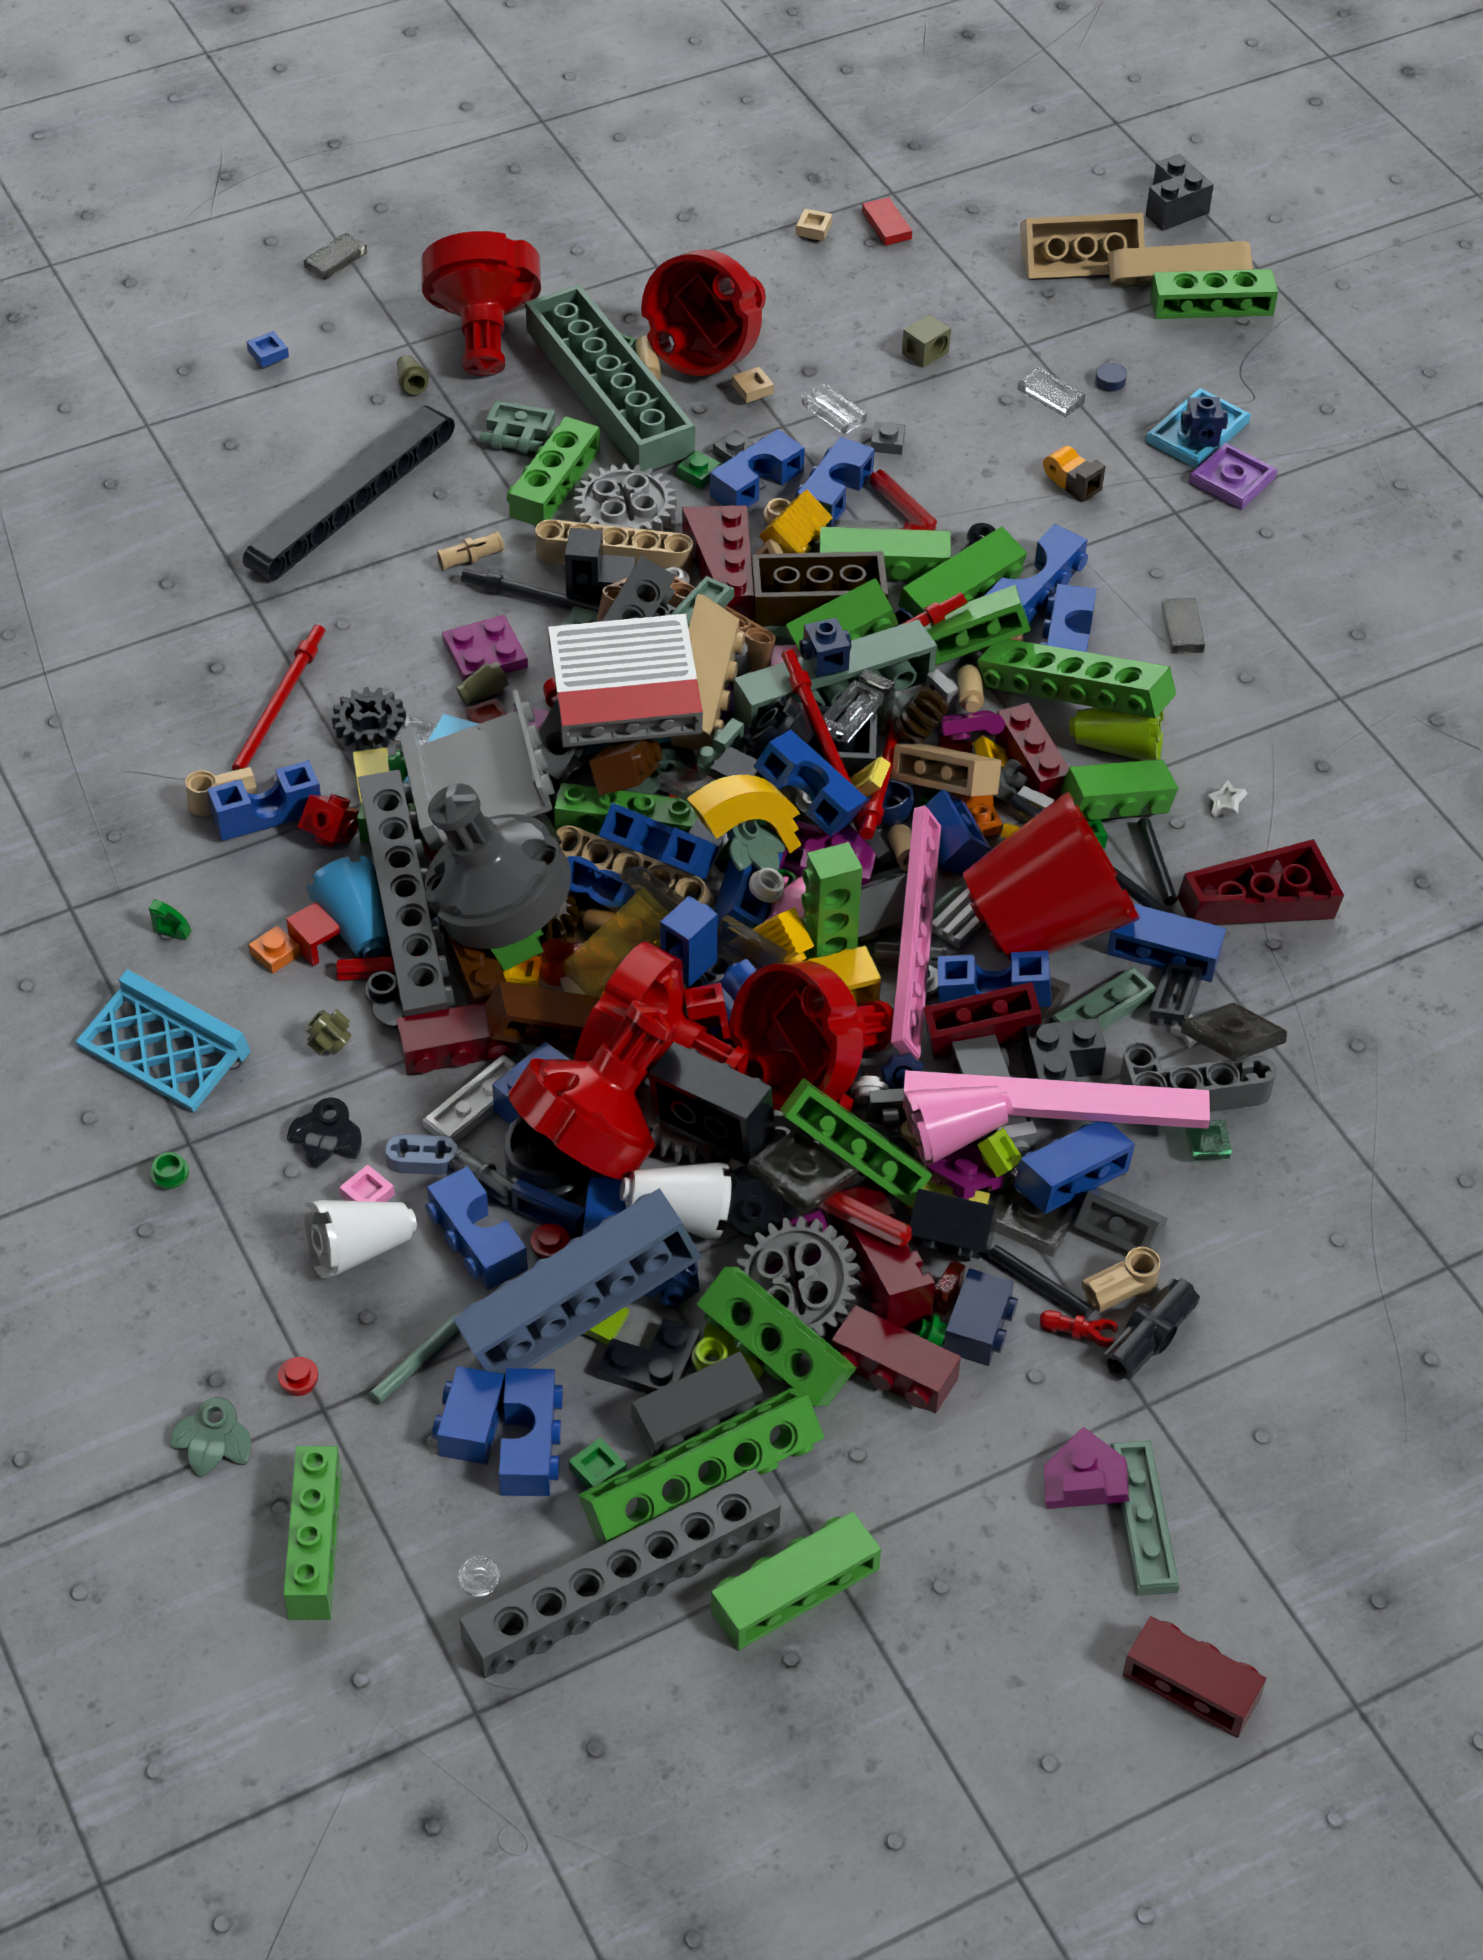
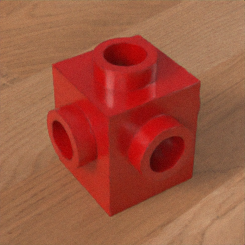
(329, 819)

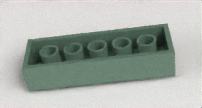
(897, 653)

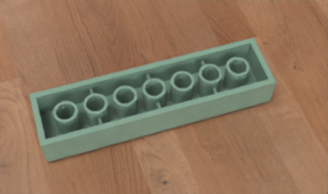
(610, 378)

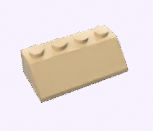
(1077, 243)
(714, 644)

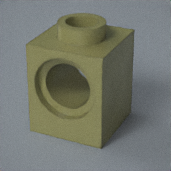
(926, 340)

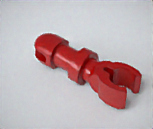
(1053, 1322)

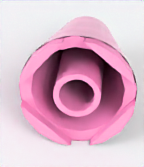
(953, 1117)

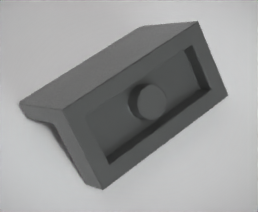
(1118, 1220)

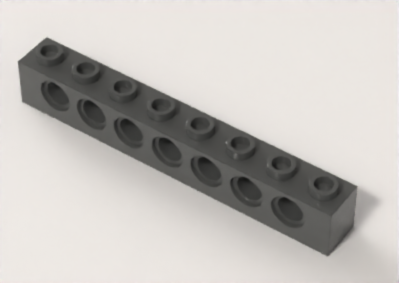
(645, 581)
(387, 819)
(597, 1570)

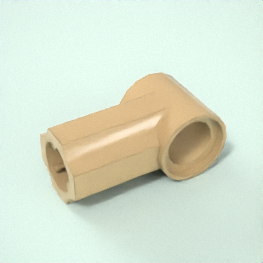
(199, 781)
(1122, 1281)

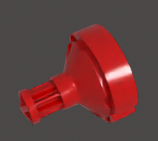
(481, 281)
(707, 310)
(656, 981)
(806, 1026)
(592, 1104)

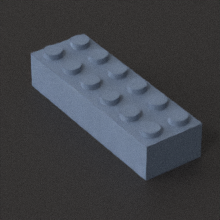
(578, 1286)

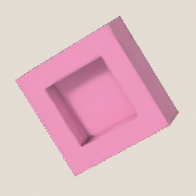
(367, 1186)

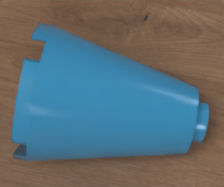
(354, 902)

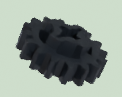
(368, 718)

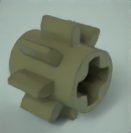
(328, 1032)

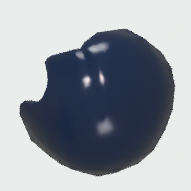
(897, 803)

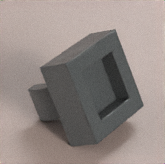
(1010, 780)
(883, 853)
(886, 1109)

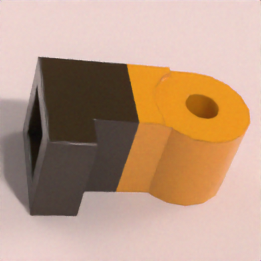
(1074, 473)

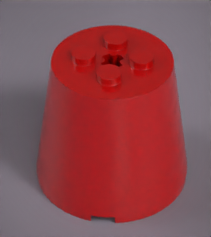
(1048, 885)

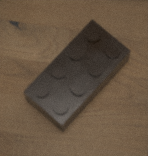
(801, 582)

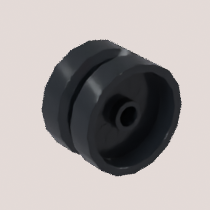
(540, 1163)

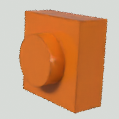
(274, 949)

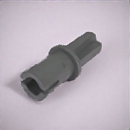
(889, 953)
(486, 1174)

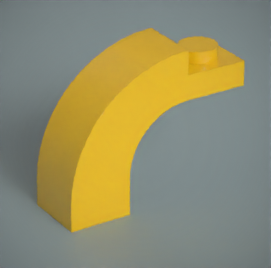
(745, 798)

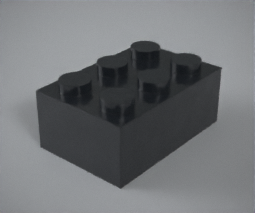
(712, 1103)

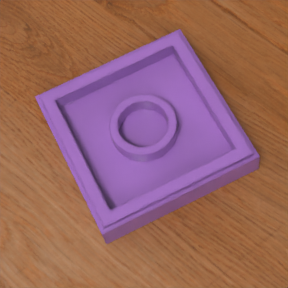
(1233, 476)

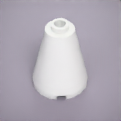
(695, 1192)
(354, 1232)

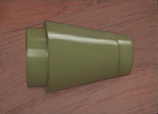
(411, 375)
(483, 683)

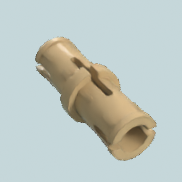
(470, 550)

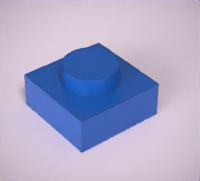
(267, 349)

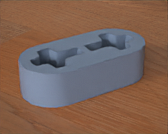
(421, 1154)

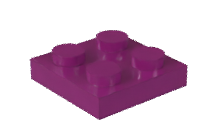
(484, 643)

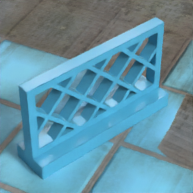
(175, 1013)

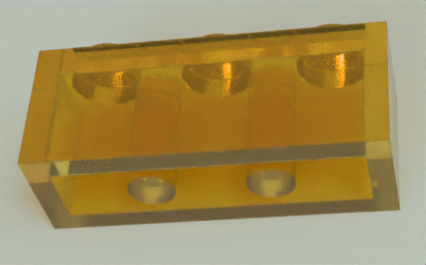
(605, 950)

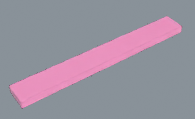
(916, 933)
(1083, 1099)

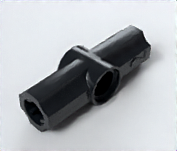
(1151, 1329)

